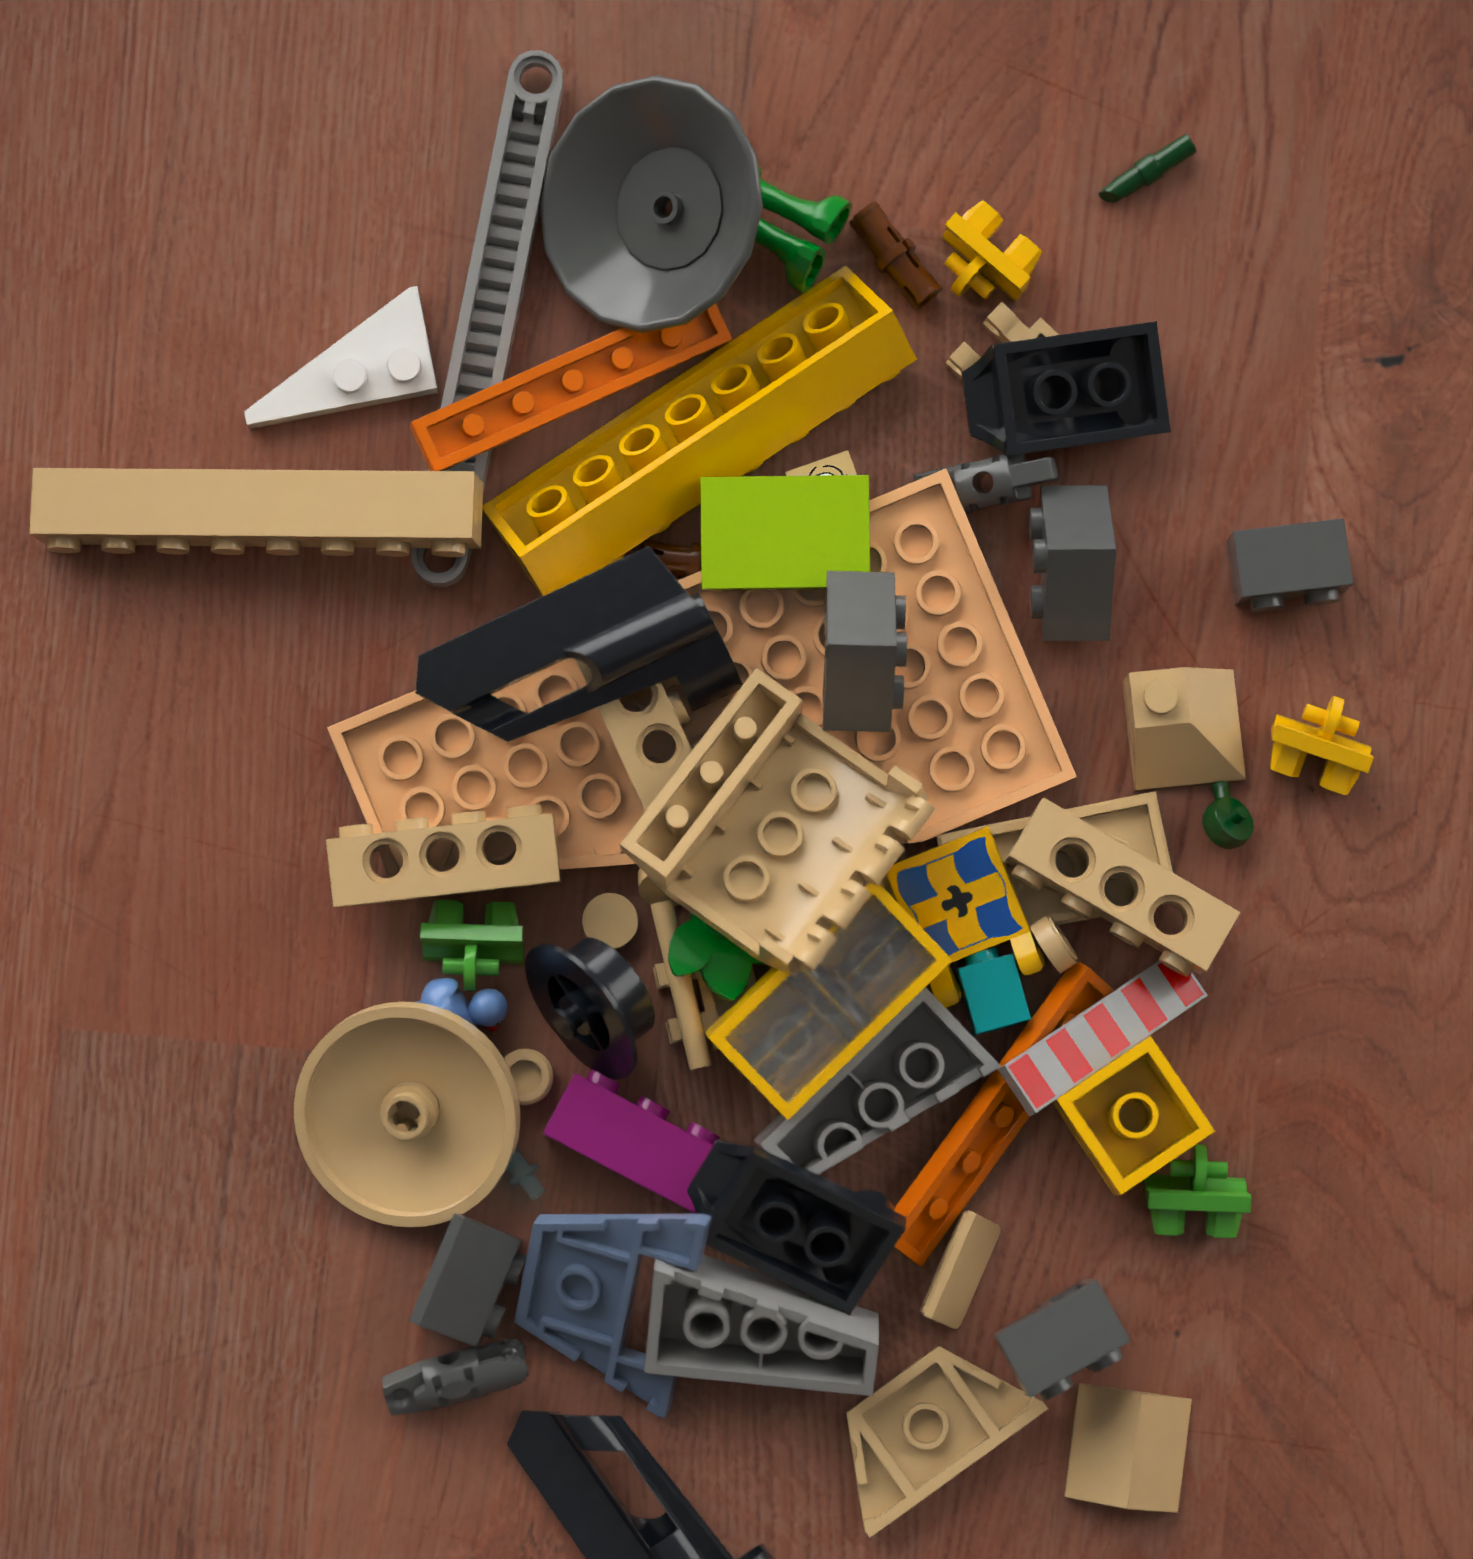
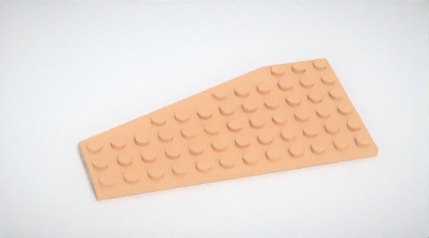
(966, 727)

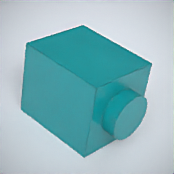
(992, 992)

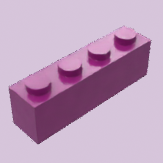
(630, 1136)

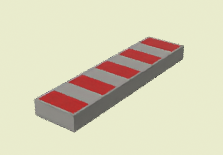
(1099, 1035)

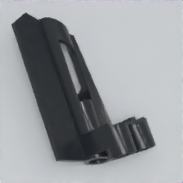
(621, 621)
(556, 1459)

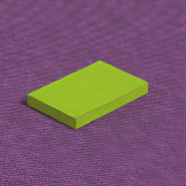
(782, 530)

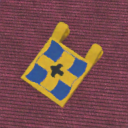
(964, 905)

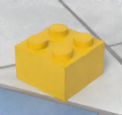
(1133, 1116)

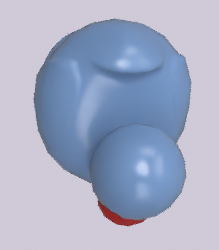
(485, 1008)

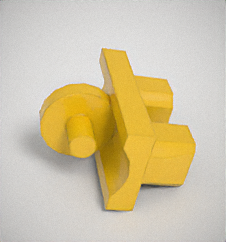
(970, 238)
(1343, 755)

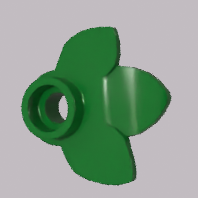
(703, 949)

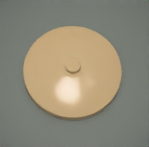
(407, 1114)

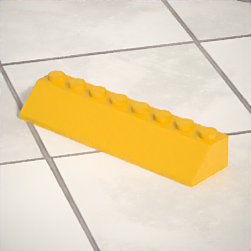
(704, 423)

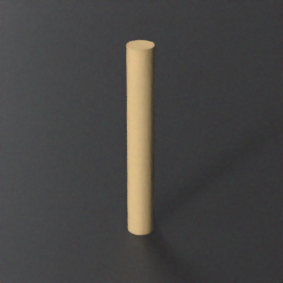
(681, 991)

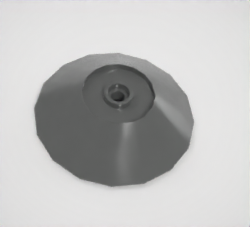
(610, 198)

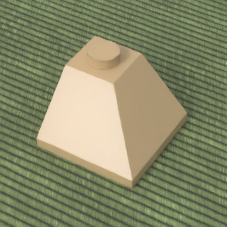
(1183, 727)

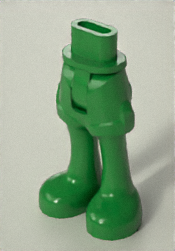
(819, 218)

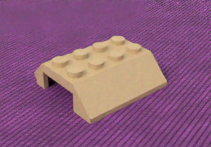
(775, 828)

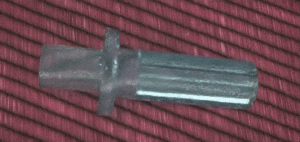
(525, 1176)

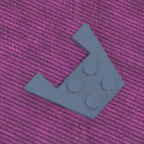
(584, 1286)

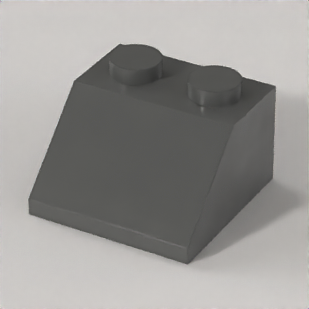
(468, 1281)

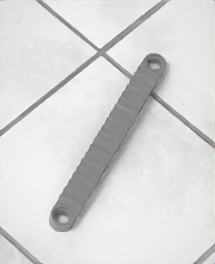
(500, 256)

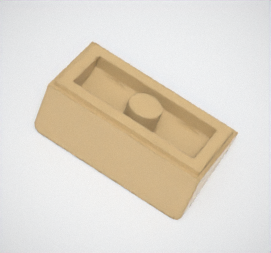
(960, 1269)

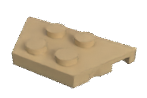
(928, 1430)

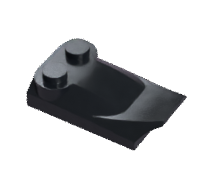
(1068, 390)
(794, 1222)

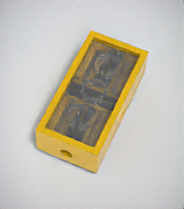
(805, 1027)

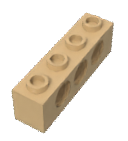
(631, 729)
(357, 883)
(1204, 917)

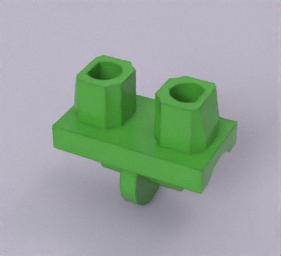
(472, 948)
(1197, 1187)

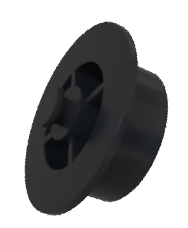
(591, 1003)

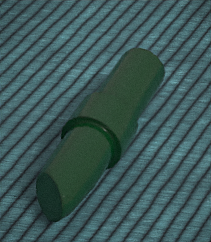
(1148, 169)

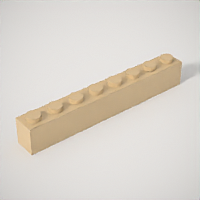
(257, 509)

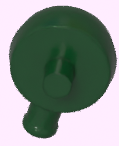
(1227, 819)

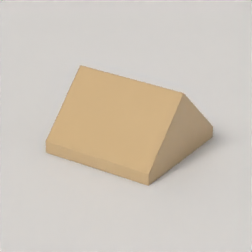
(1127, 1448)

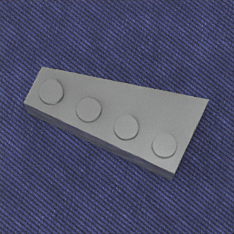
(895, 1076)
(756, 1331)

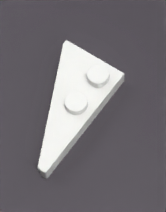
(369, 366)

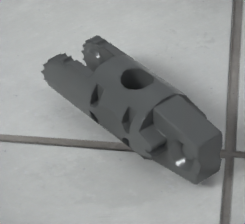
(1010, 475)
(455, 1377)

